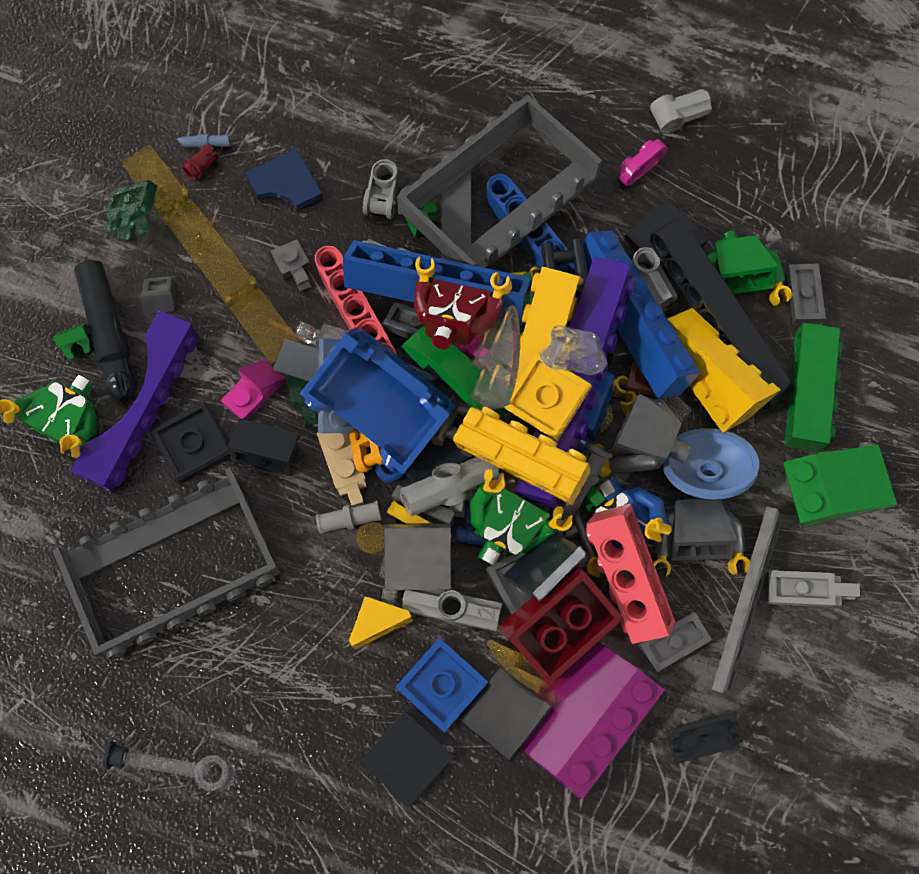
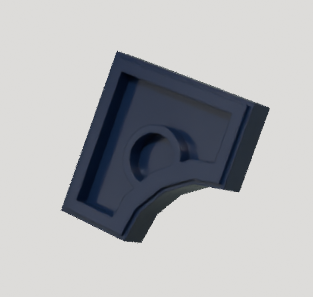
(285, 179)

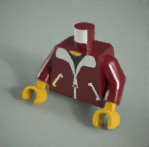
(456, 311)

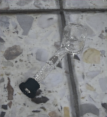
(121, 756)

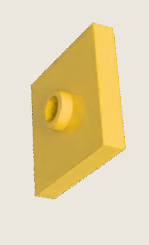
(547, 397)

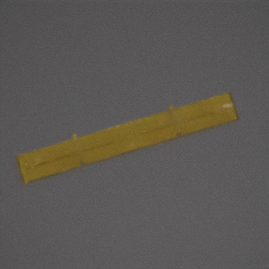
(211, 254)

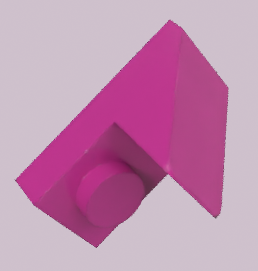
(253, 390)

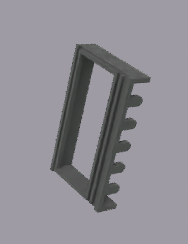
(530, 213)
(145, 532)

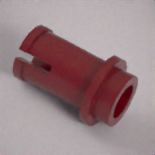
(198, 163)

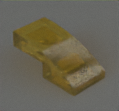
(512, 663)

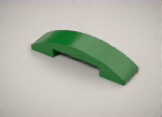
(449, 364)

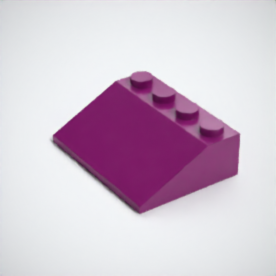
(592, 717)

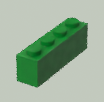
(814, 383)

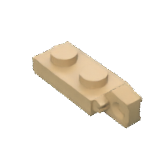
(341, 465)

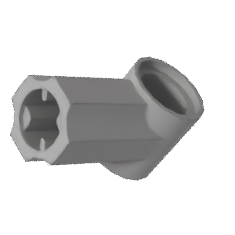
(673, 112)
(654, 277)

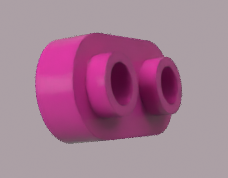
(648, 156)

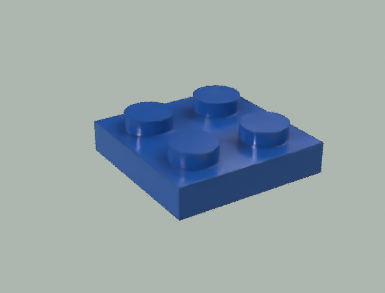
(441, 685)

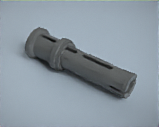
(596, 458)

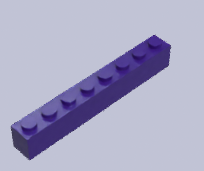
(598, 312)

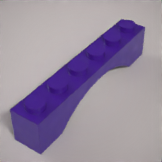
(107, 456)

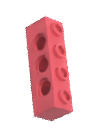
(622, 525)

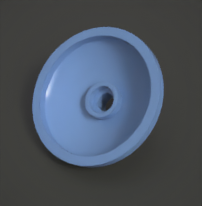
(716, 467)

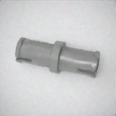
(348, 517)

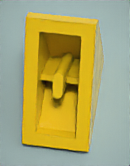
(377, 620)

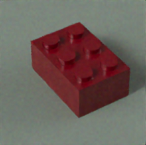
(562, 625)

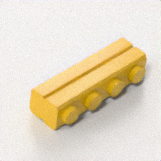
(522, 454)

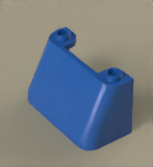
(379, 397)

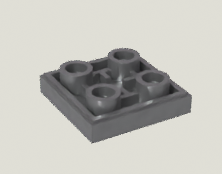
(417, 557)

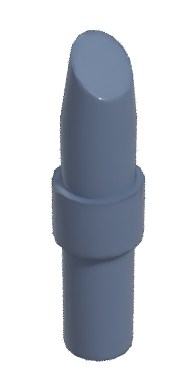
(202, 139)

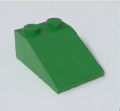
(839, 485)

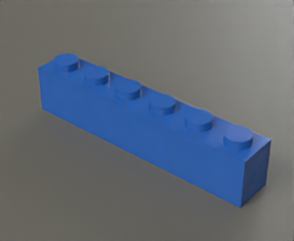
(394, 274)
(645, 326)

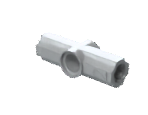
(446, 485)
(473, 611)

